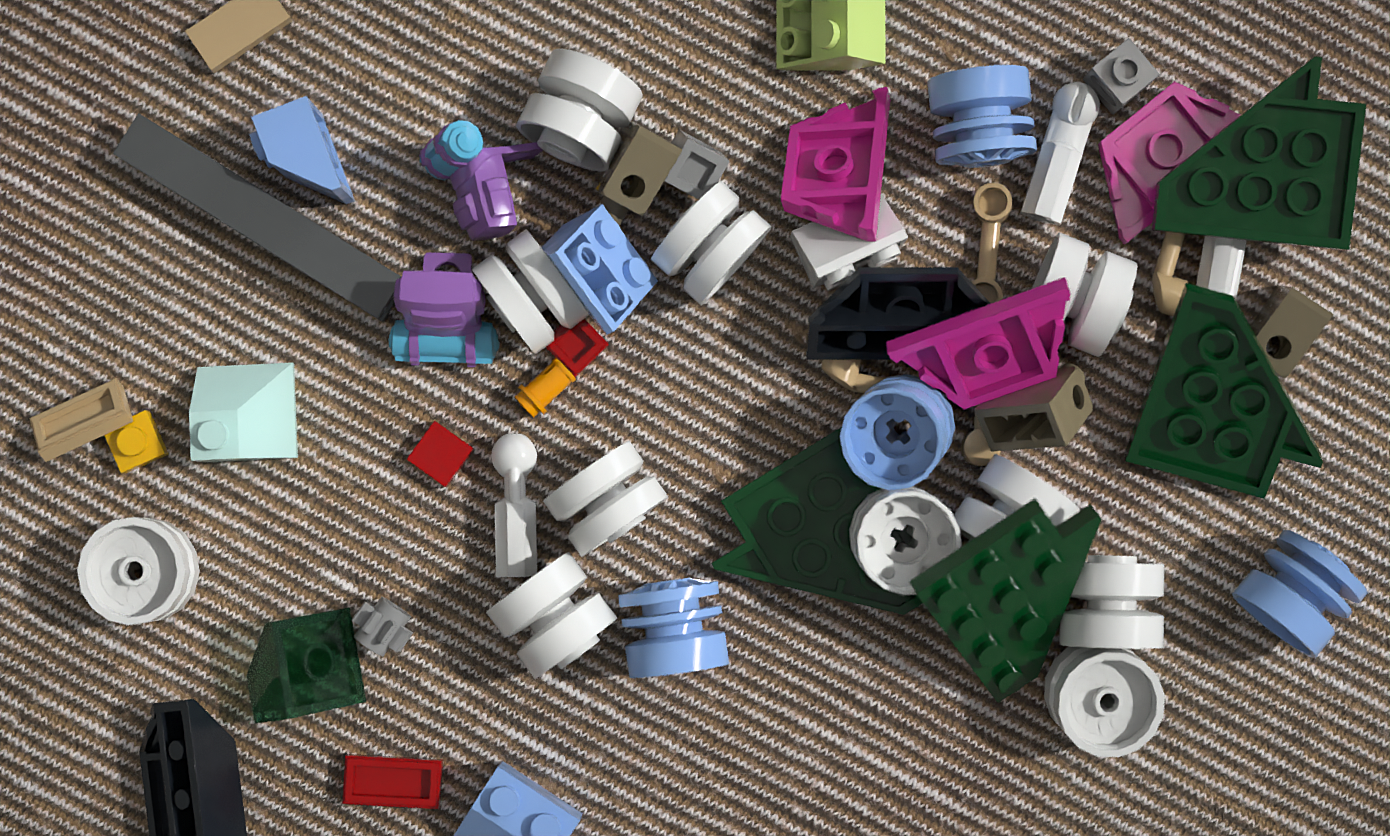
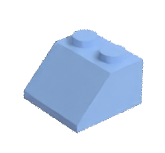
(300, 147)
(517, 807)

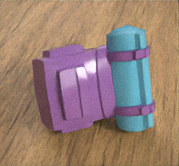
(478, 177)
(442, 315)

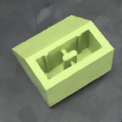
(829, 34)

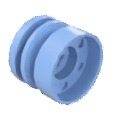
(981, 112)
(882, 454)
(1300, 592)
(673, 629)

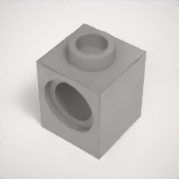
(1121, 76)
(697, 166)

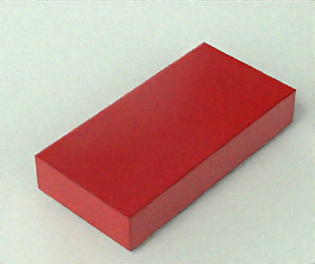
(392, 781)

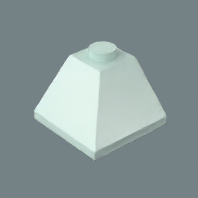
(243, 413)

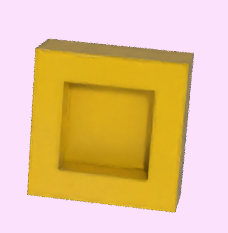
(136, 443)

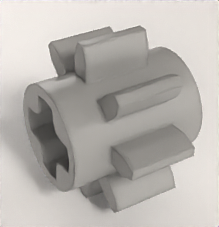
(382, 626)

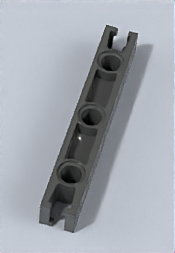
(259, 216)

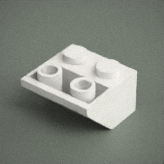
(834, 255)

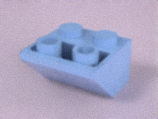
(600, 266)

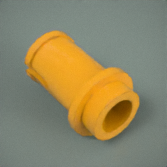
(544, 388)

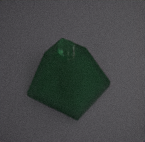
(305, 667)

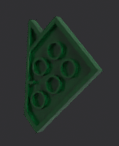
(1273, 172)
(1217, 402)
(800, 525)
(1009, 592)

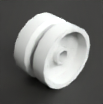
(704, 237)
(529, 292)
(603, 495)
(119, 549)
(1120, 720)

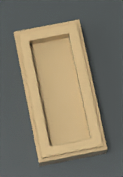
(236, 29)
(81, 420)

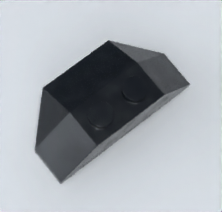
(885, 305)
(190, 773)

